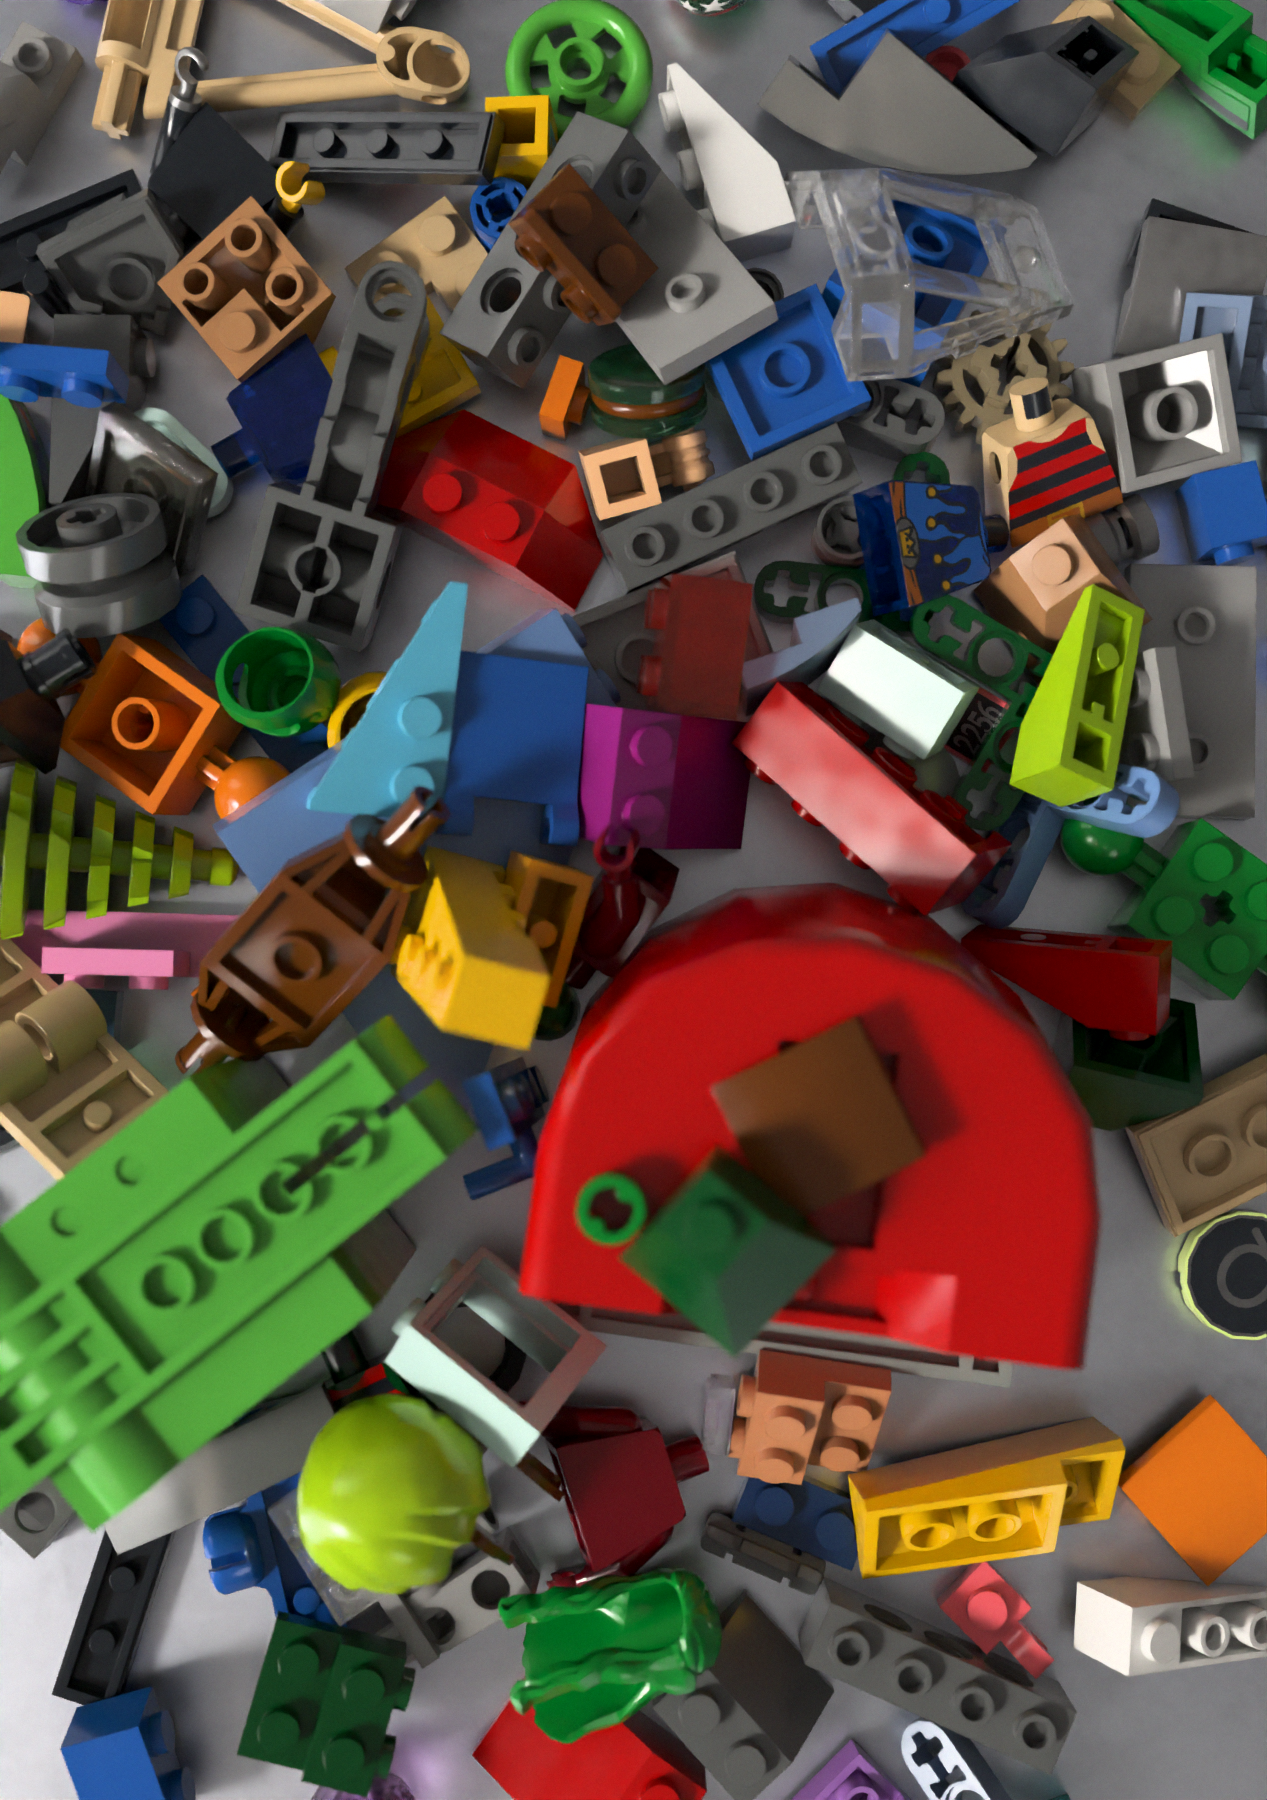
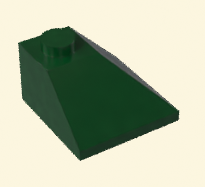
(1137, 1079)
(727, 1251)

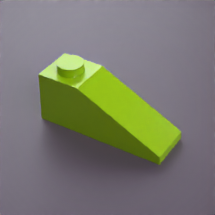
(1080, 709)

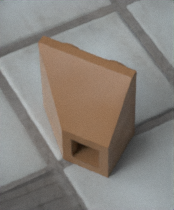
(248, 291)

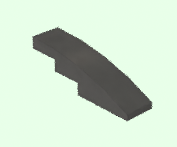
(227, 1469)

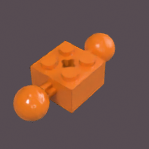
(156, 728)

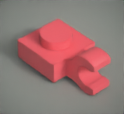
(991, 1612)

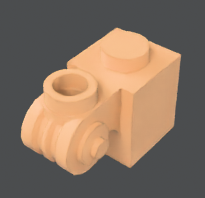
(630, 471)

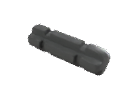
(762, 1554)

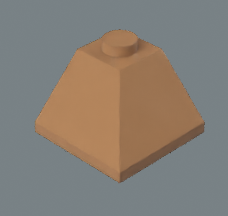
(1044, 580)

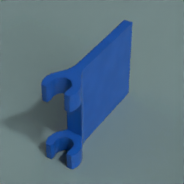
(516, 741)

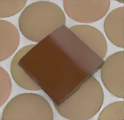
(820, 1118)

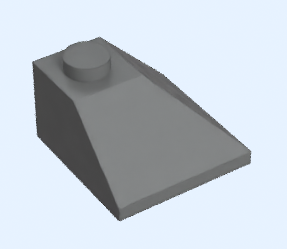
(1162, 411)

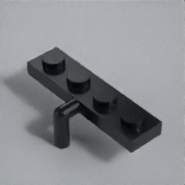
(19, 238)

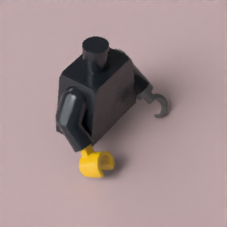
(209, 169)

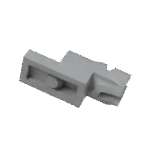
(32, 85)

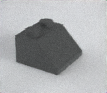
(750, 1704)

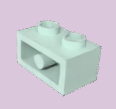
(897, 690)

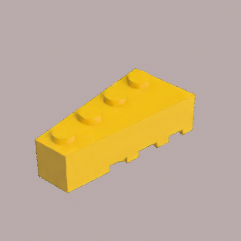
(469, 952)

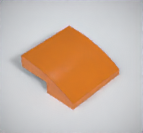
(1203, 1489)

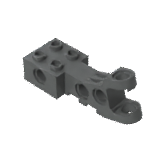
(322, 546)

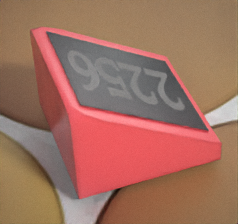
(975, 726)

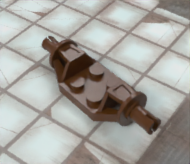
(311, 938)

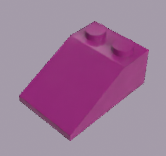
(664, 777)

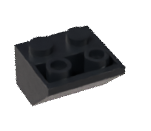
(1049, 80)

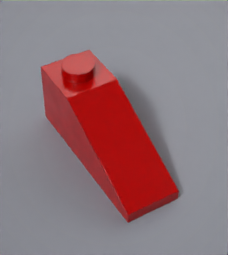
(1090, 977)

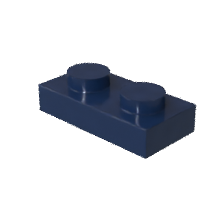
(803, 1516)

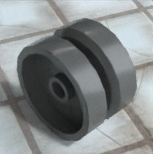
(100, 564)

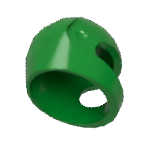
(285, 681)

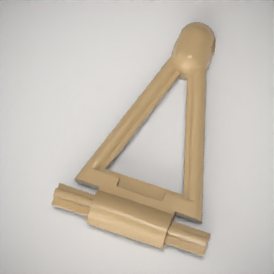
(145, 36)

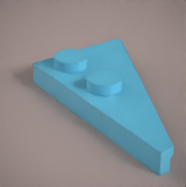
(406, 723)

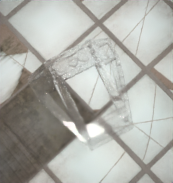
(880, 279)

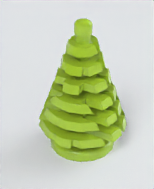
(99, 856)

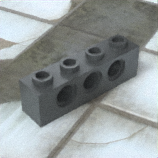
(511, 307)
(730, 509)
(936, 1675)

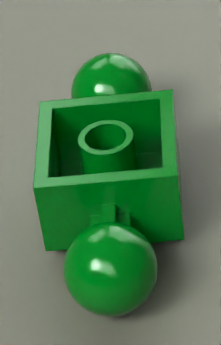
(1165, 904)

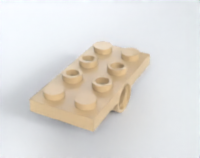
(60, 1069)

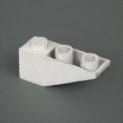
(730, 170)
(1168, 1623)

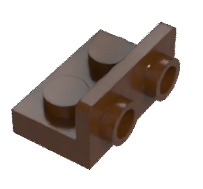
(582, 248)

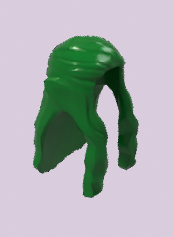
(611, 1647)

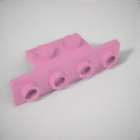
(122, 943)

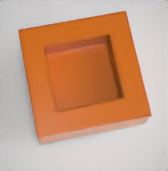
(565, 399)

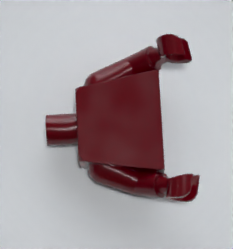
(620, 908)
(618, 1486)

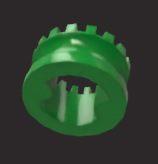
(594, 1225)

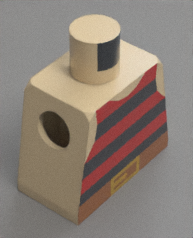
(1045, 463)

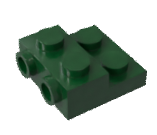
(327, 1703)

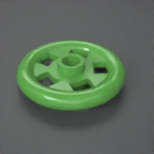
(589, 21)

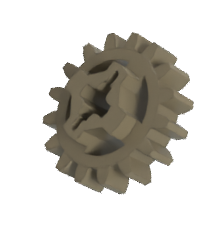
(981, 376)

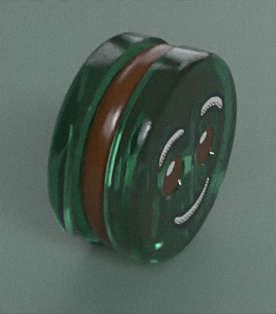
(635, 402)

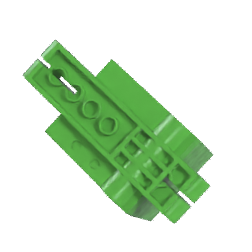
(204, 1263)

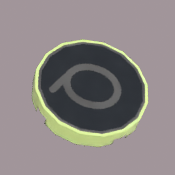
(1227, 1274)

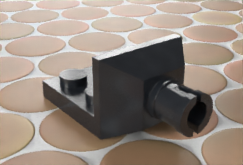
(28, 694)

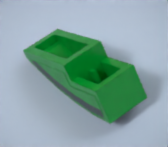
(1217, 54)

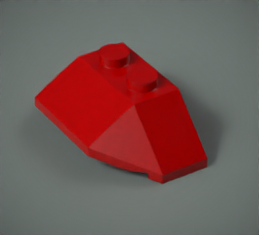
(495, 504)

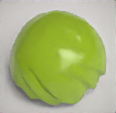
(390, 1493)

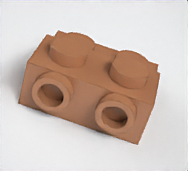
(806, 1414)

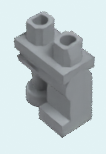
(461, 1605)

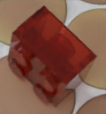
(695, 646)

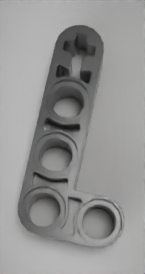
(897, 396)

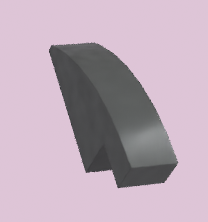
(896, 115)

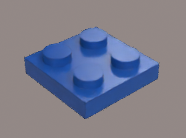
(787, 377)

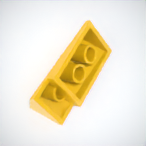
(984, 1499)

